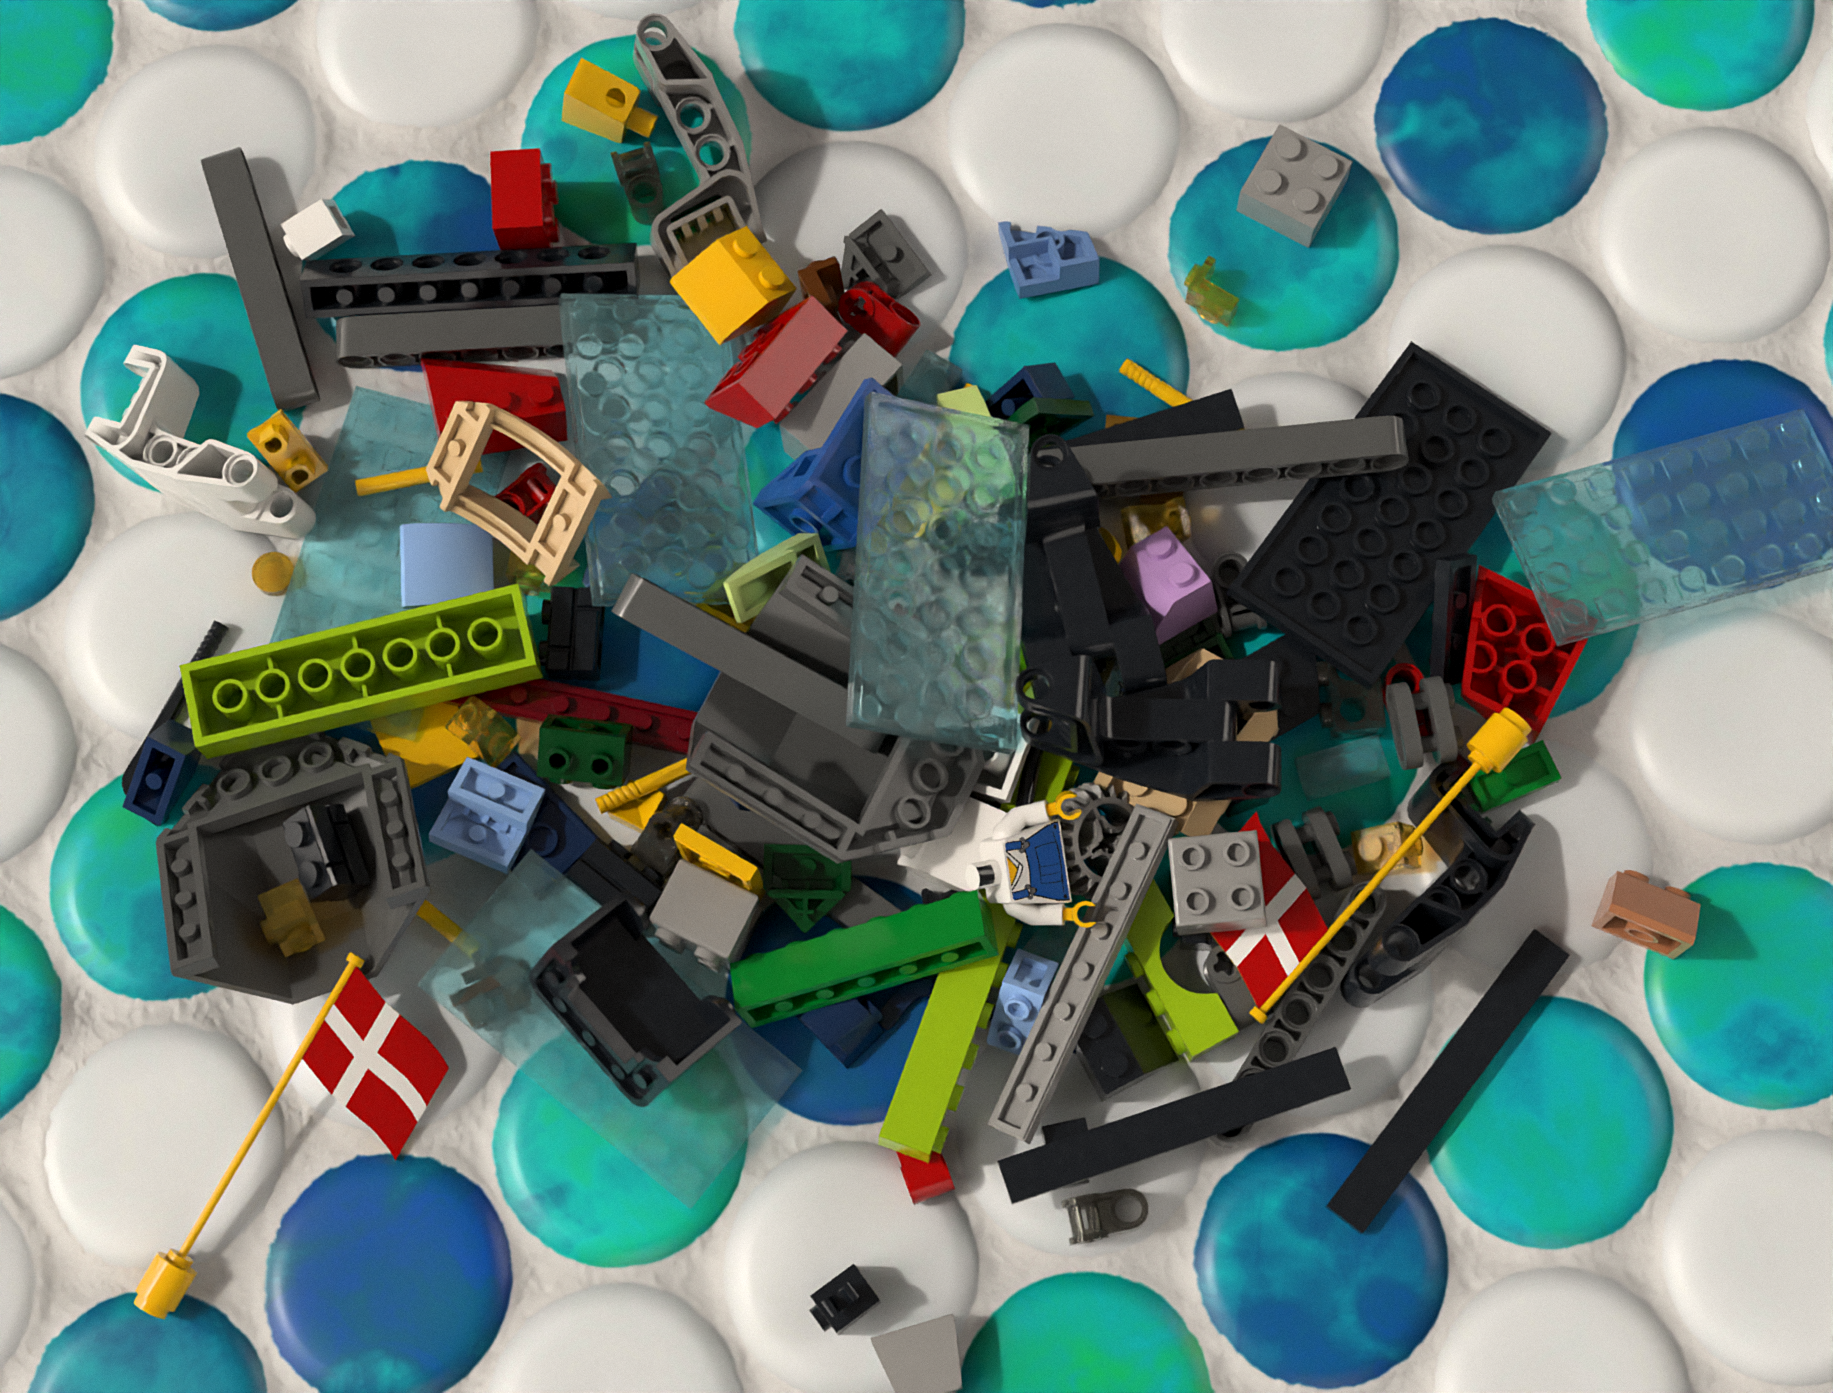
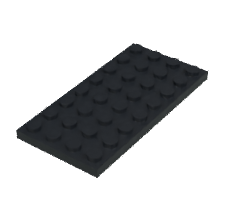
(1360, 551)

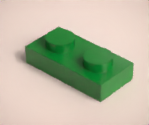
(1525, 774)

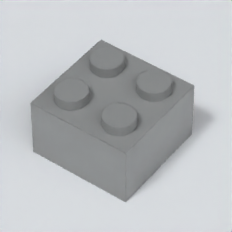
(1294, 185)

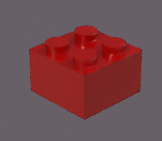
(523, 200)

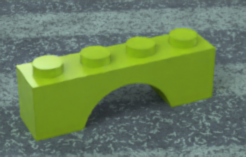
(1195, 1019)

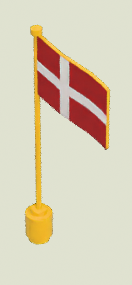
(1295, 930)
(365, 1061)

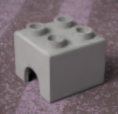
(1217, 882)
(705, 916)

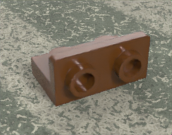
(824, 283)

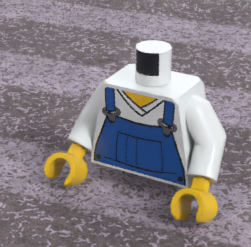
(1027, 865)

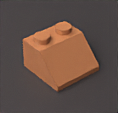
(1648, 914)

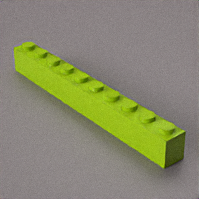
(953, 1016)

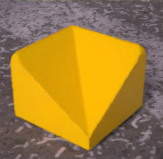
(638, 811)

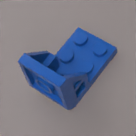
(823, 484)

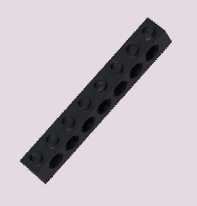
(466, 279)

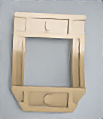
(568, 513)
(1200, 816)

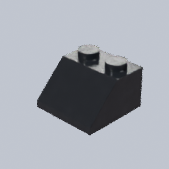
(1122, 1043)

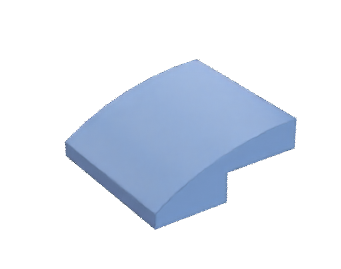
(444, 562)
(487, 815)

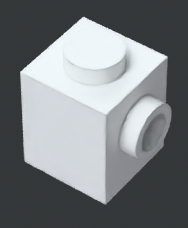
(316, 230)

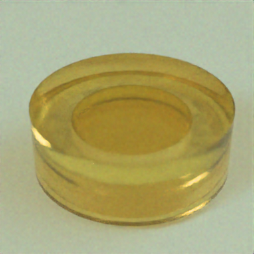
(272, 573)

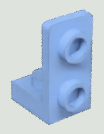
(1020, 1000)

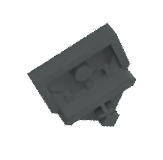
(881, 256)

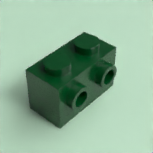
(584, 751)

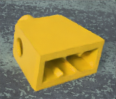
(605, 104)

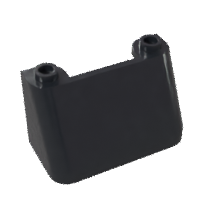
(629, 1001)

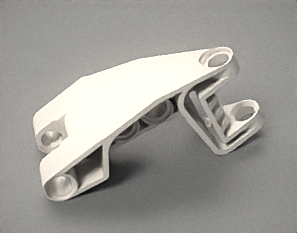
(203, 477)

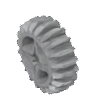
(1091, 834)

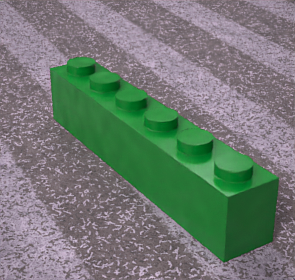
(863, 958)

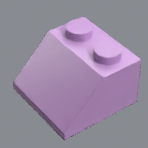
(1168, 583)

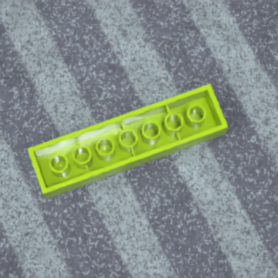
(360, 671)

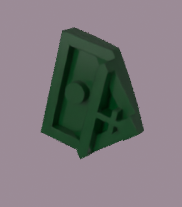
(1051, 416)
(804, 881)

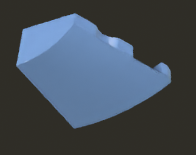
(1048, 259)

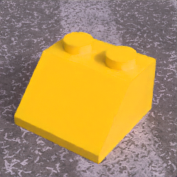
(734, 286)

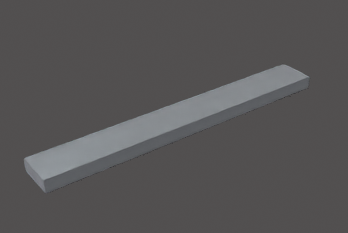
(1082, 974)

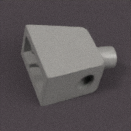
(921, 1357)

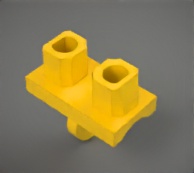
(287, 451)

